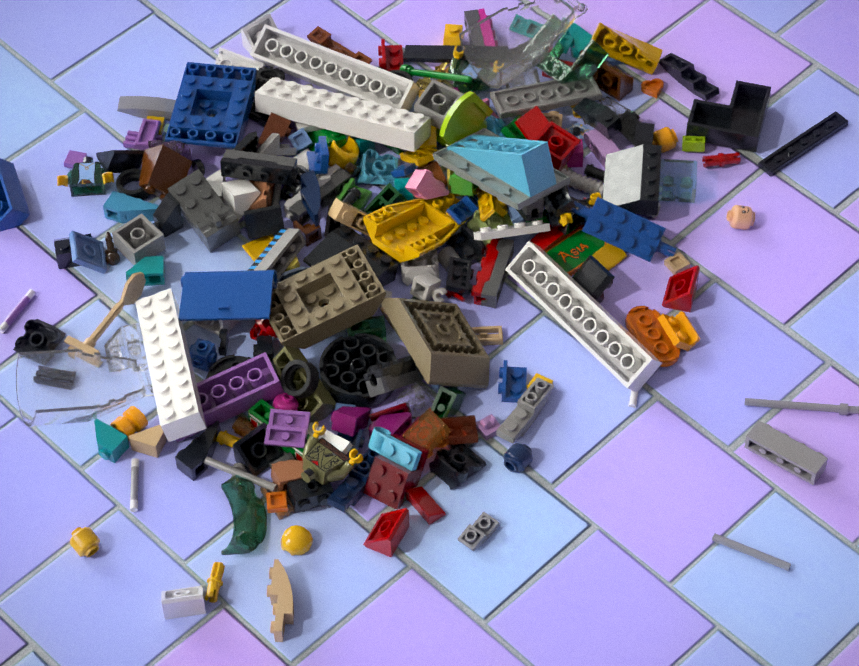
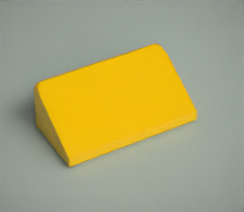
(609, 256)

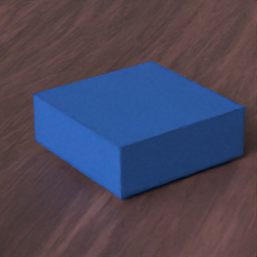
(403, 170)

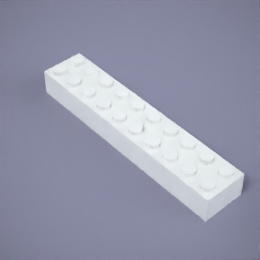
(332, 69)
(343, 114)
(583, 317)
(170, 366)

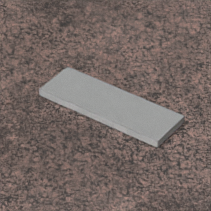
(545, 95)

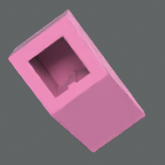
(425, 186)

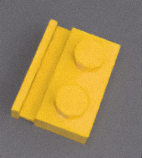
(419, 157)

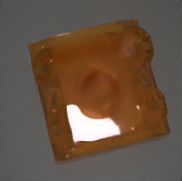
(428, 432)

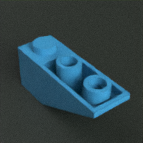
(124, 208)

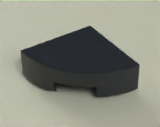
(223, 335)

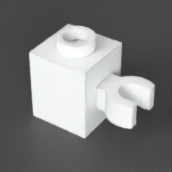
(427, 287)

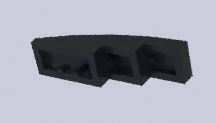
(687, 76)

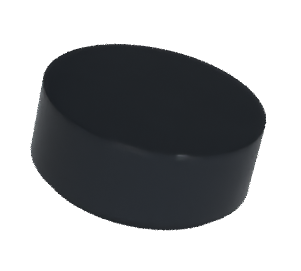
(198, 164)

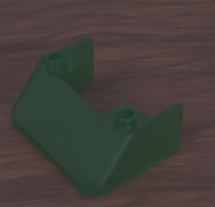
(582, 68)

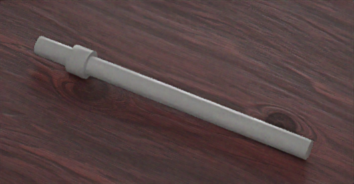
(842, 409)

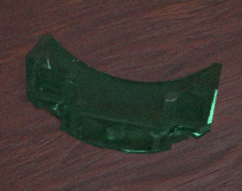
(248, 516)

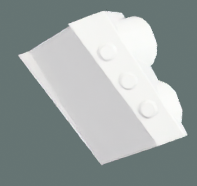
(420, 265)

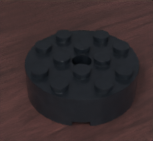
(345, 363)

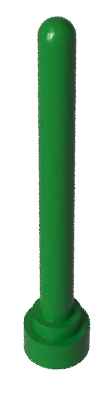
(436, 75)

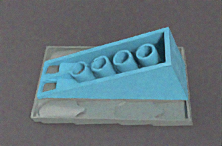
(504, 167)

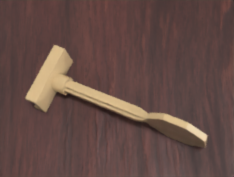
(131, 292)

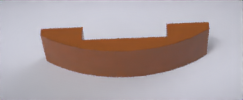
(324, 39)

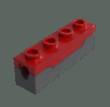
(493, 272)

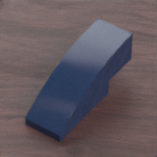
(311, 196)

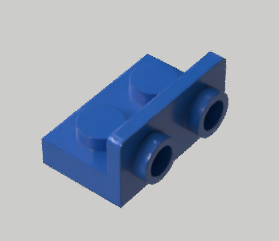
(319, 159)
(513, 382)

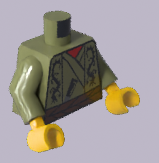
(325, 461)

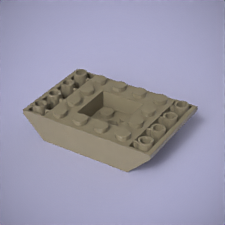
(342, 282)
(440, 342)

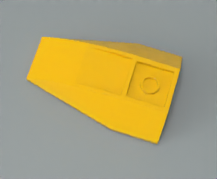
(405, 227)

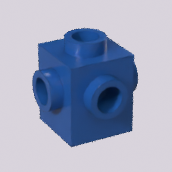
(203, 354)

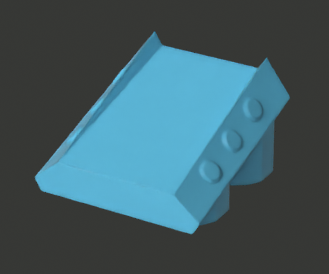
(376, 168)

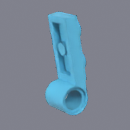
(394, 449)

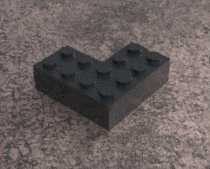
(733, 124)

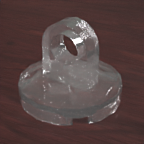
(418, 397)

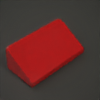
(424, 504)

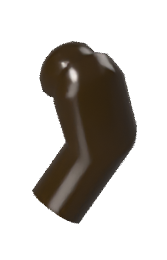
(353, 170)

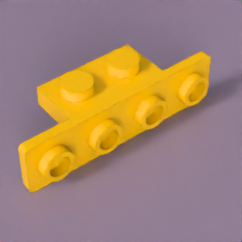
(489, 204)

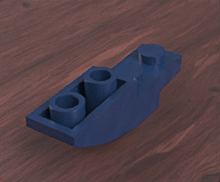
(352, 488)

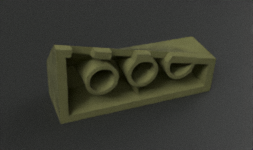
(321, 402)

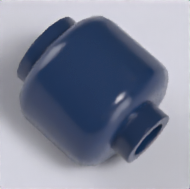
(518, 457)

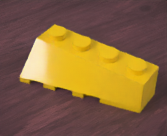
(627, 48)

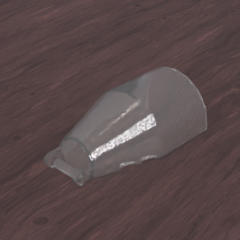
(517, 38)
(76, 386)

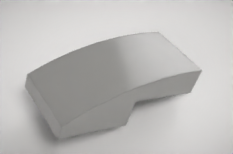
(479, 532)

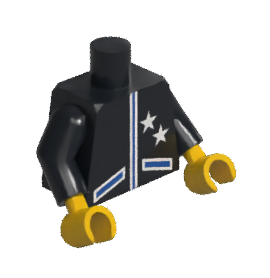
(570, 221)

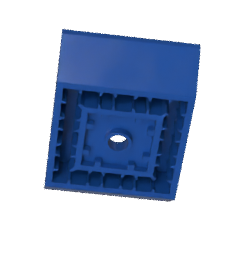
(208, 91)

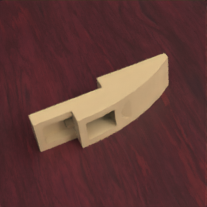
(281, 599)

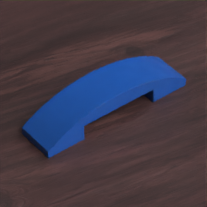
(463, 209)

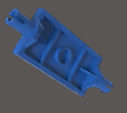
(623, 229)

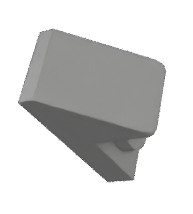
(273, 147)

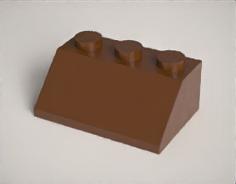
(613, 80)

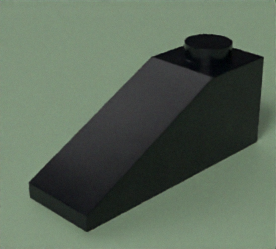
(599, 117)

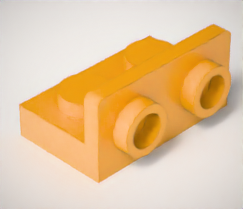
(680, 330)

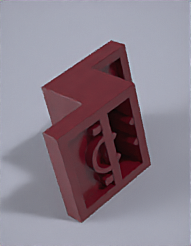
(389, 480)

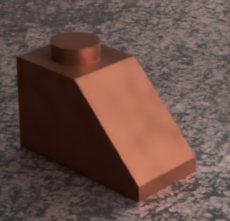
(275, 124)

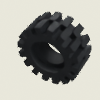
(266, 74)

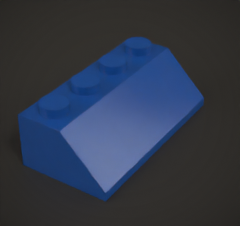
(12, 200)

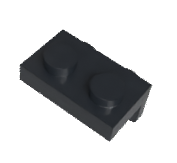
(558, 202)

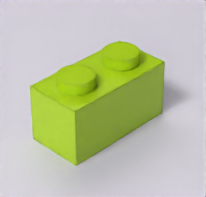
(693, 143)

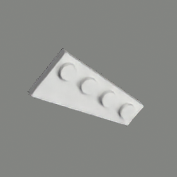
(519, 228)

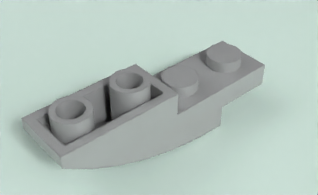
(526, 412)

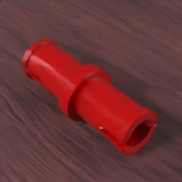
(721, 159)

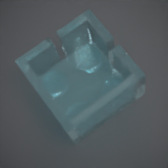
(678, 180)

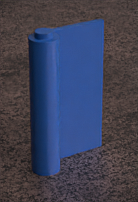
(227, 295)

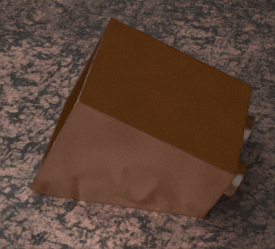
(162, 169)

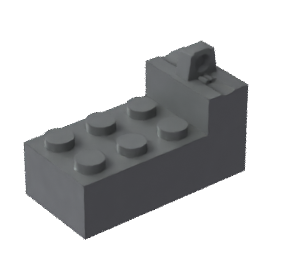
(205, 211)

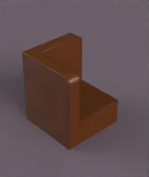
(309, 232)

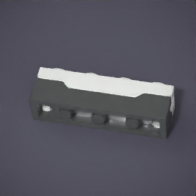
(330, 187)

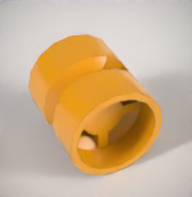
(131, 422)

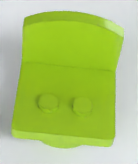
(463, 119)

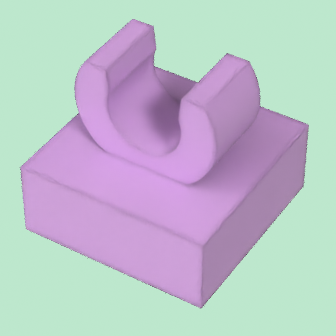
(487, 426)

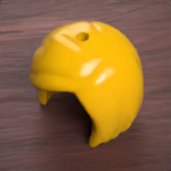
(343, 155)

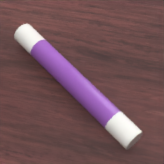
(17, 310)

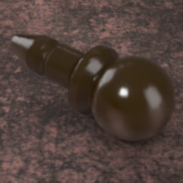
(112, 257)

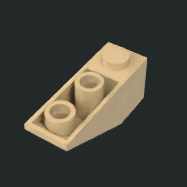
(348, 215)

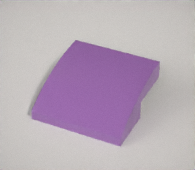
(287, 428)

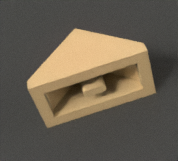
(148, 441)

